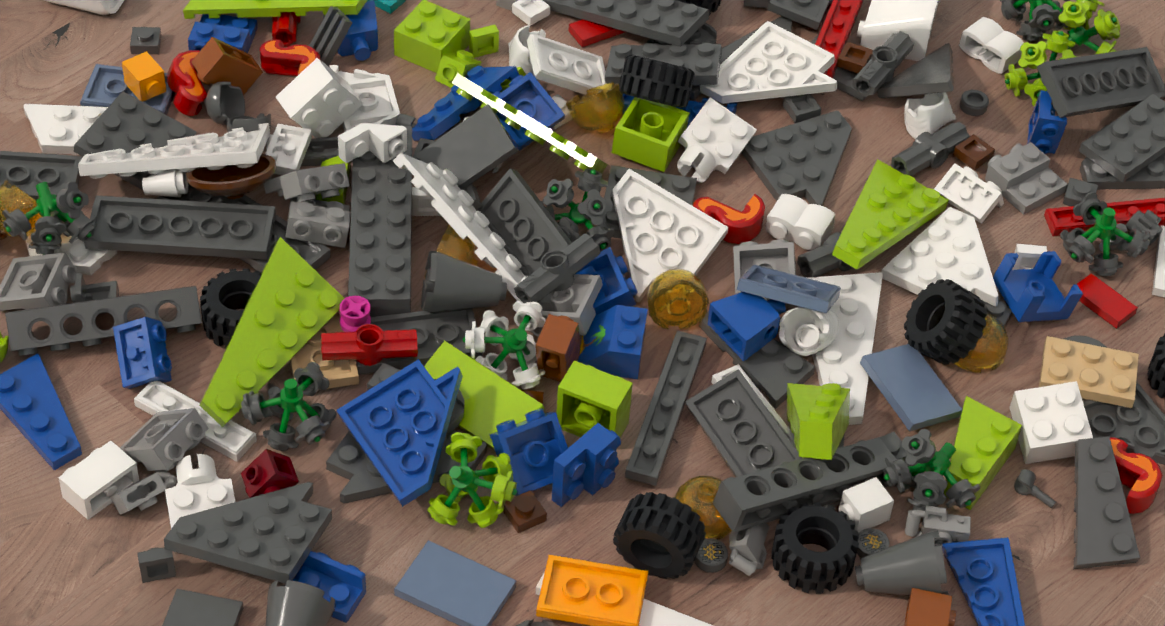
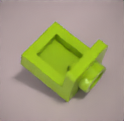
(454, 63)

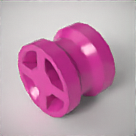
(354, 313)

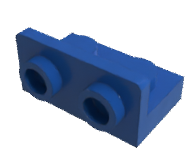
(1044, 127)
(142, 352)
(338, 581)

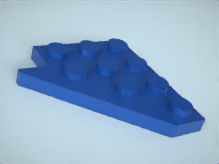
(404, 426)

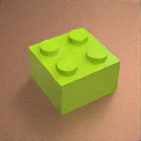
(429, 34)
(649, 133)
(593, 397)

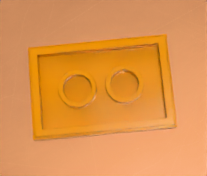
(591, 592)

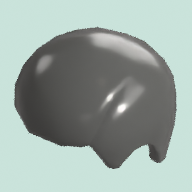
(224, 102)
(247, 122)

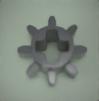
(1146, 222)

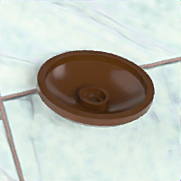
(232, 180)

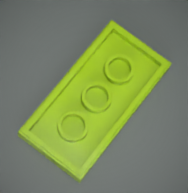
(485, 394)

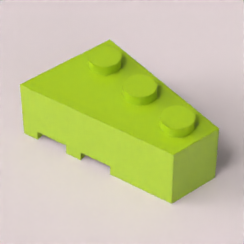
(817, 418)
(982, 445)

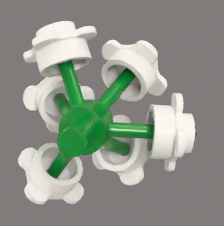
(514, 342)

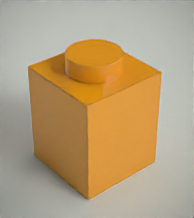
(144, 76)

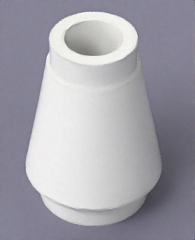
(168, 183)

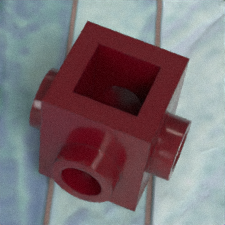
(268, 474)

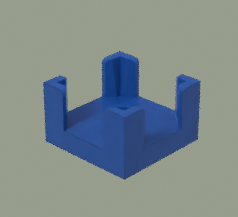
(1033, 292)

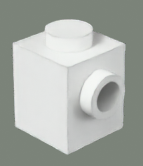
(867, 504)

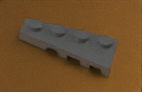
(769, 367)
(1102, 517)

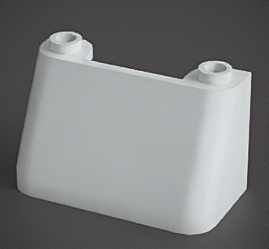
(893, 16)

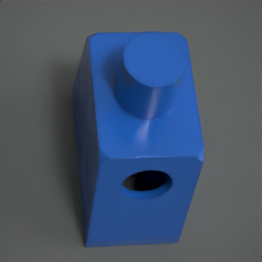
(362, 35)
(745, 322)

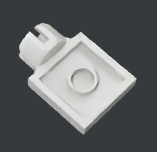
(713, 141)
(197, 489)

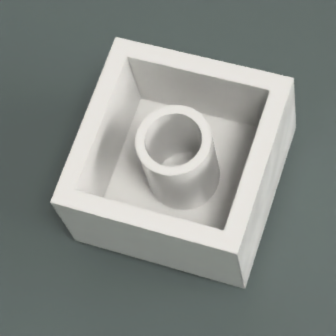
(319, 99)
(1050, 421)

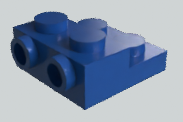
(229, 29)
(532, 99)
(615, 287)
(531, 448)
(586, 465)

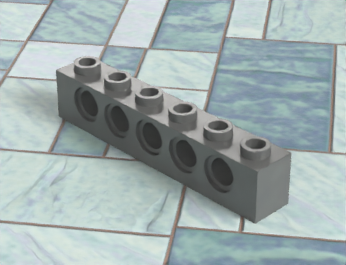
(21, 322)
(772, 491)

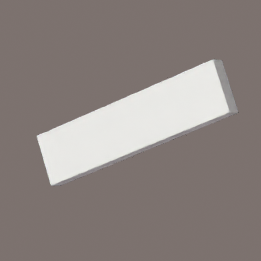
(229, 440)

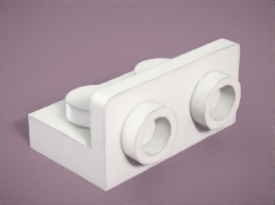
(288, 147)
(969, 192)

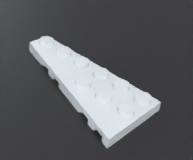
(184, 154)
(855, 337)

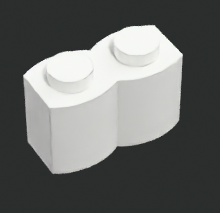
(991, 45)
(800, 222)

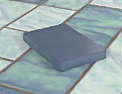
(108, 83)
(789, 288)
(911, 387)
(454, 587)

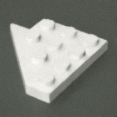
(772, 66)
(661, 231)
(944, 251)

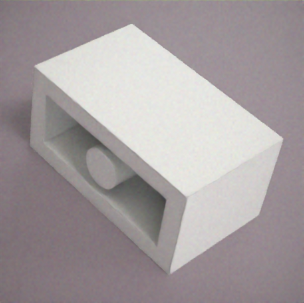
(97, 479)

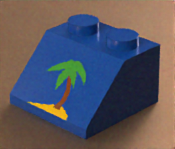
(615, 341)

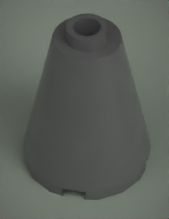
(459, 285)
(904, 566)
(297, 605)

